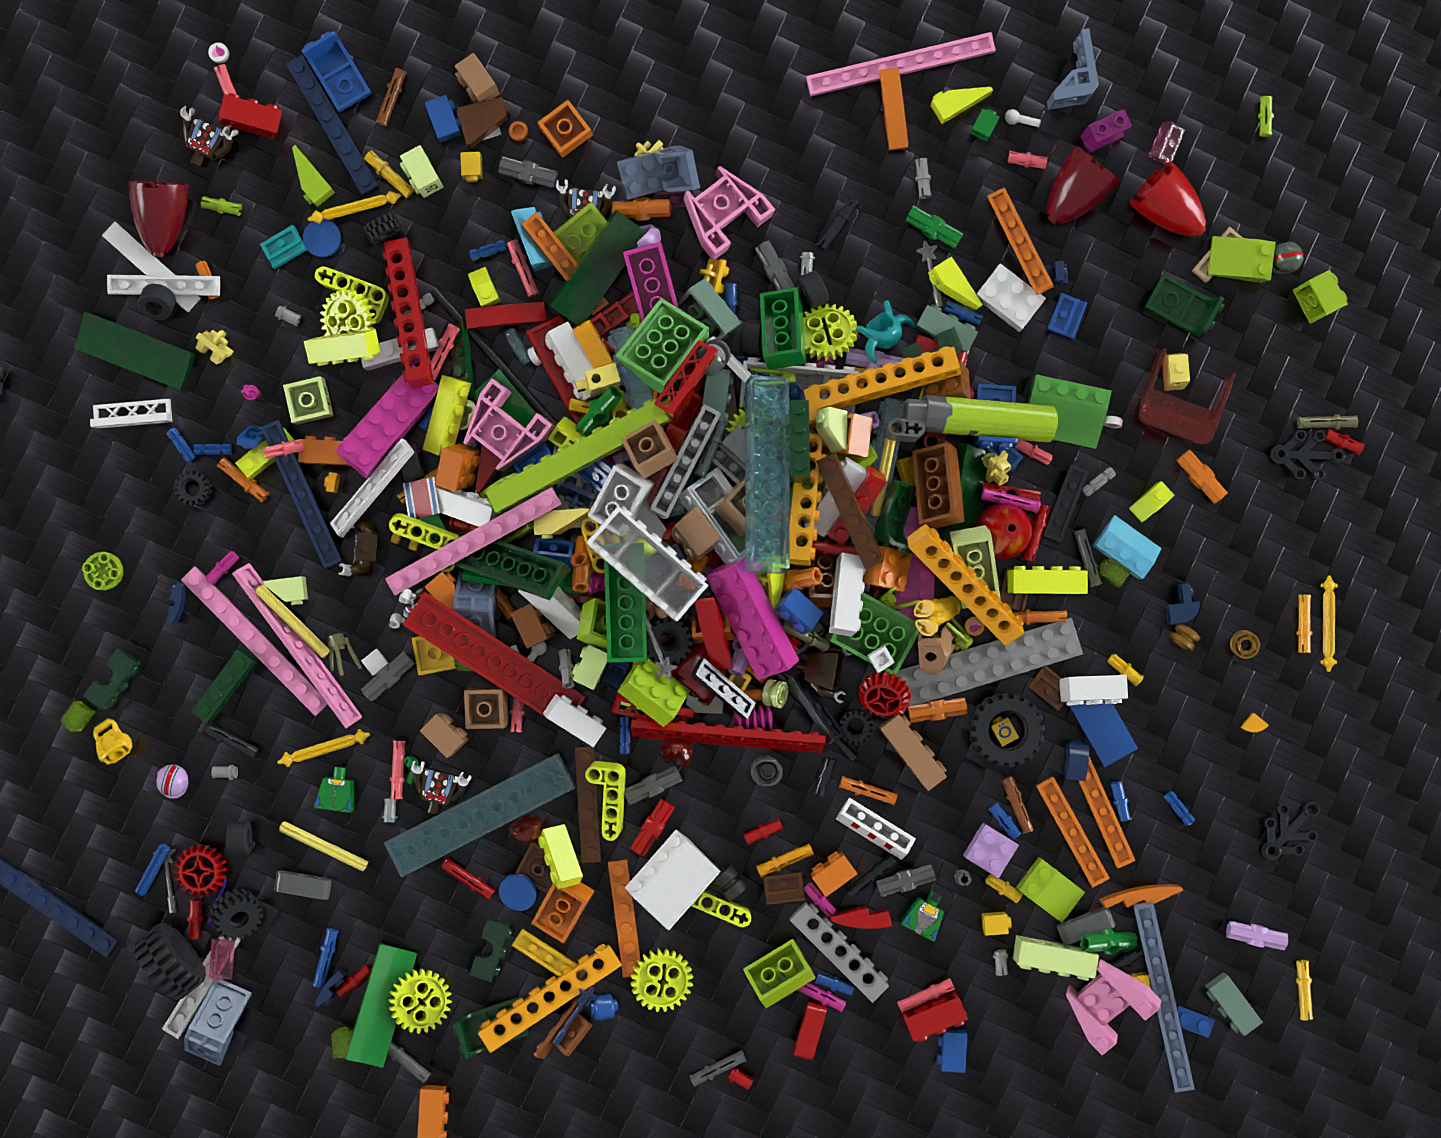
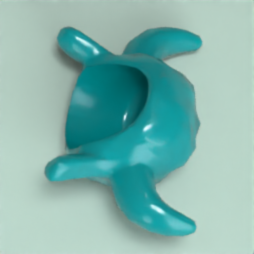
(883, 331)

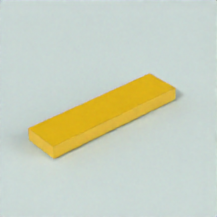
(544, 954)

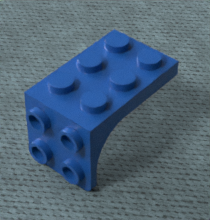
(336, 71)
(995, 393)

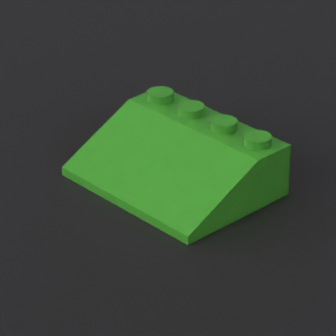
(661, 344)
(1078, 406)
(879, 627)

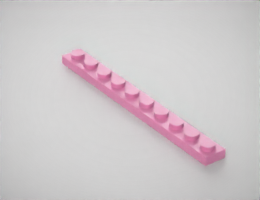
(907, 63)
(473, 541)
(255, 640)
(301, 651)

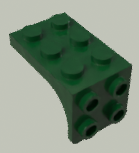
(1184, 306)
(895, 510)
(468, 1024)

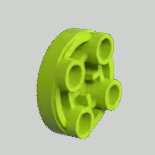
(102, 571)

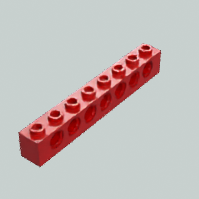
(422, 374)

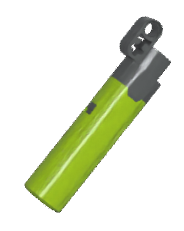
(973, 418)

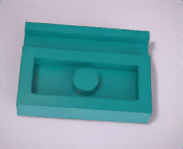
(283, 247)

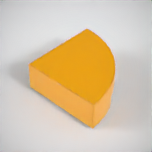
(1254, 724)

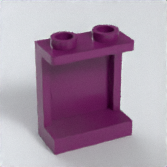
(1105, 131)

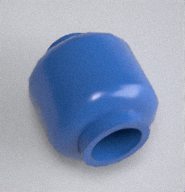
(603, 1007)

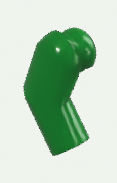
(408, 761)

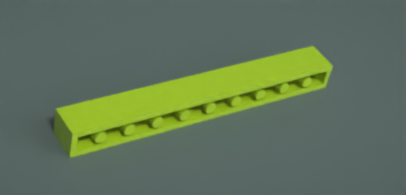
(572, 458)

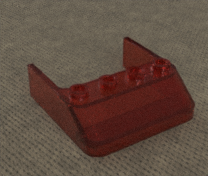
(1178, 415)

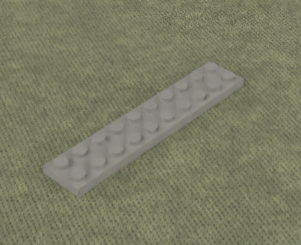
(994, 662)

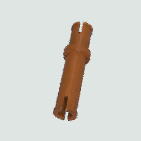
(394, 89)
(1014, 797)

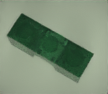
(945, 339)
(123, 667)
(487, 966)

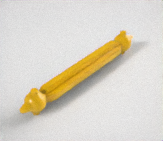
(354, 207)
(1328, 623)
(323, 748)

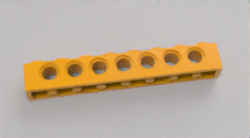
(892, 384)
(805, 554)
(956, 582)
(495, 1040)

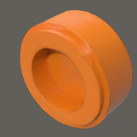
(518, 131)

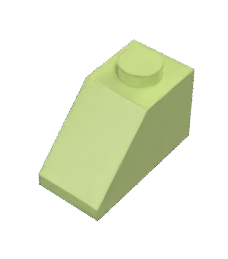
(832, 427)
(289, 589)

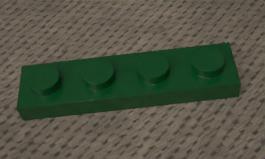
(462, 358)

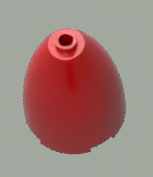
(1171, 202)
(1008, 527)

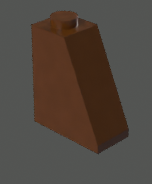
(482, 119)

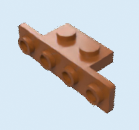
(574, 1034)

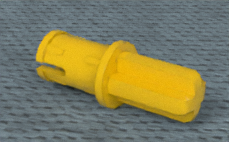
(1125, 669)
(1004, 888)

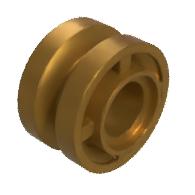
(1184, 637)
(1251, 650)

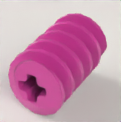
(756, 718)

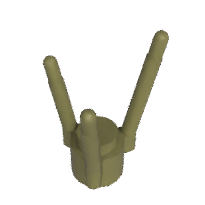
(337, 643)

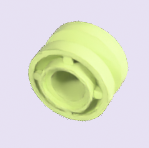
(775, 693)

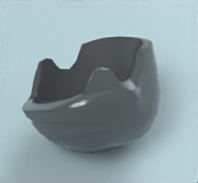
(766, 770)

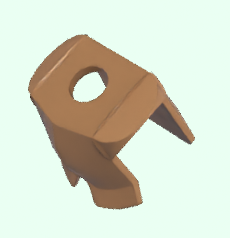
(940, 647)

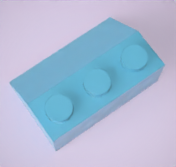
(535, 254)
(1127, 547)

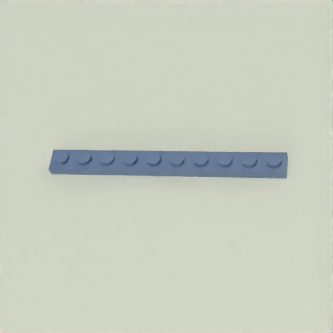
(1163, 989)

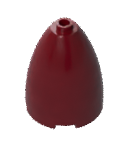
(1078, 187)
(158, 212)
(685, 668)

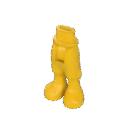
(939, 610)

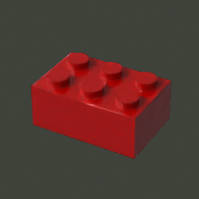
(249, 116)
(935, 1016)

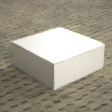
(880, 658)
(374, 661)

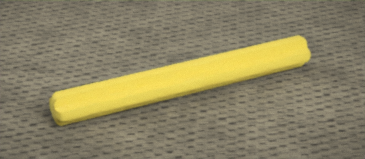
(884, 468)
(273, 602)
(323, 846)

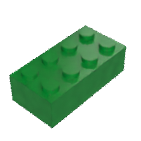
(782, 328)

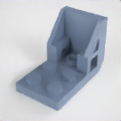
(1080, 82)
(659, 170)
(476, 603)
(215, 1020)

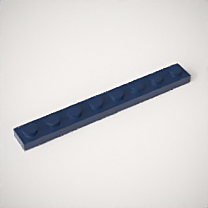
(332, 125)
(303, 497)
(56, 909)

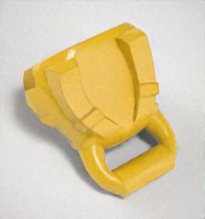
(113, 744)

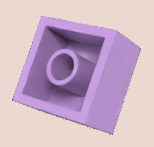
(990, 850)

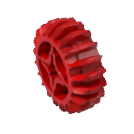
(888, 698)
(200, 863)

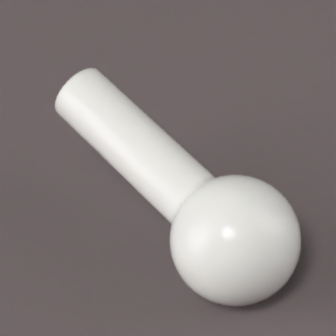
(1012, 117)
(538, 649)

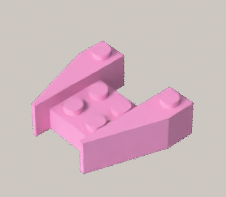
(722, 205)
(500, 431)
(1105, 999)

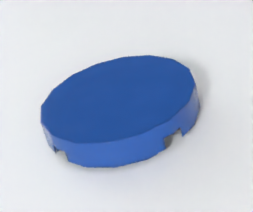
(322, 238)
(518, 892)

